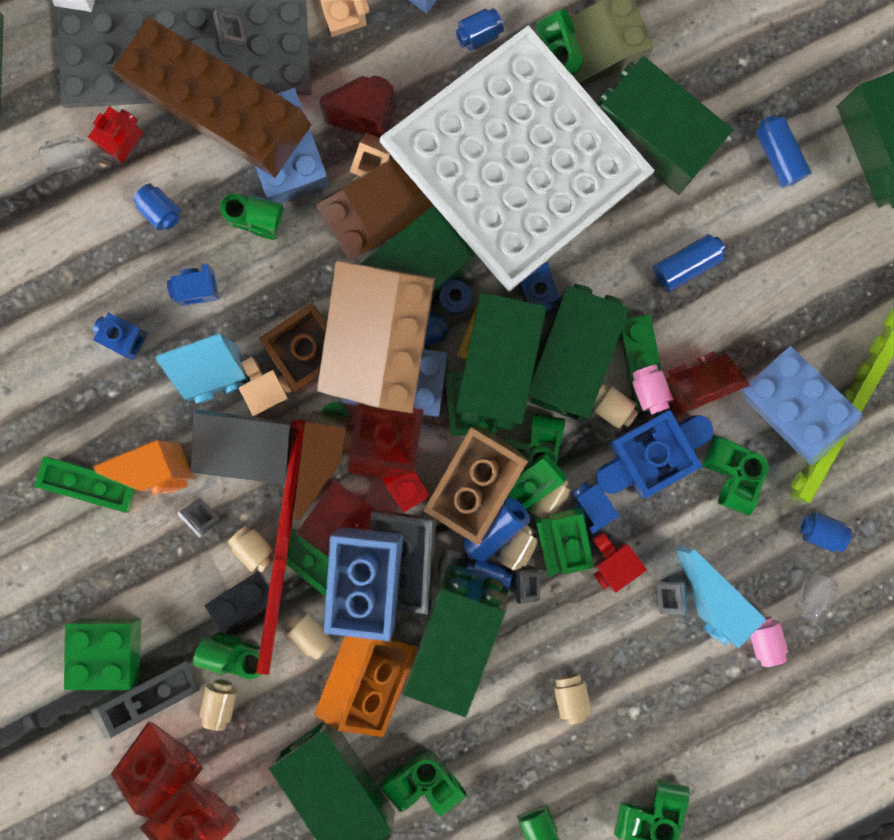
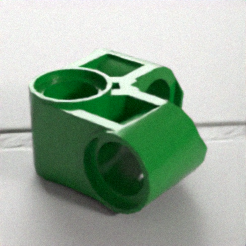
(559, 36)
(259, 216)
(544, 437)
(739, 490)
(226, 654)
(407, 785)
(668, 807)
(538, 824)

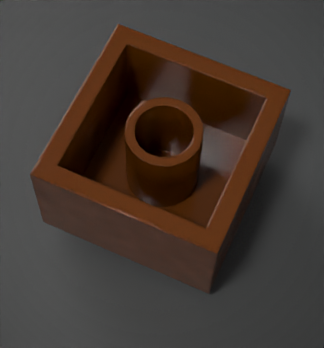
(298, 347)

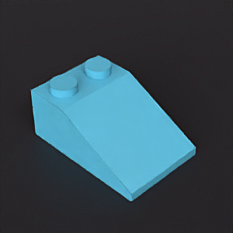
(205, 368)
(718, 603)

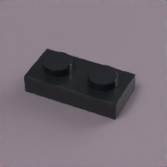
(239, 601)

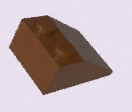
(373, 208)
(322, 450)

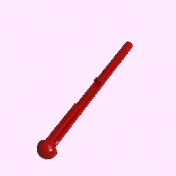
(281, 549)

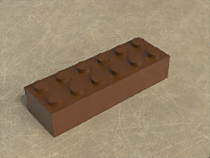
(212, 97)

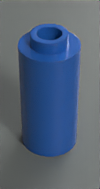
(782, 151)
(689, 262)
(506, 525)

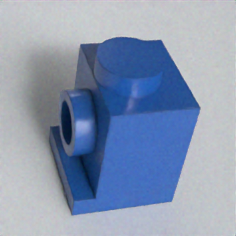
(543, 277)
(193, 286)
(129, 338)
(594, 505)

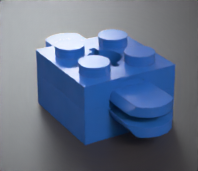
(654, 454)

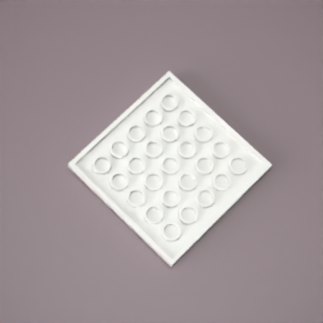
(517, 157)

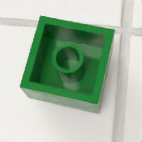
(102, 654)

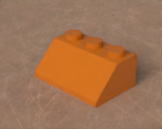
(153, 467)
(365, 684)

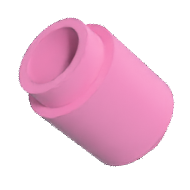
(652, 389)
(770, 643)

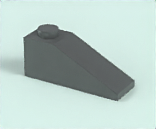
(144, 700)

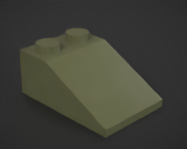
(609, 39)

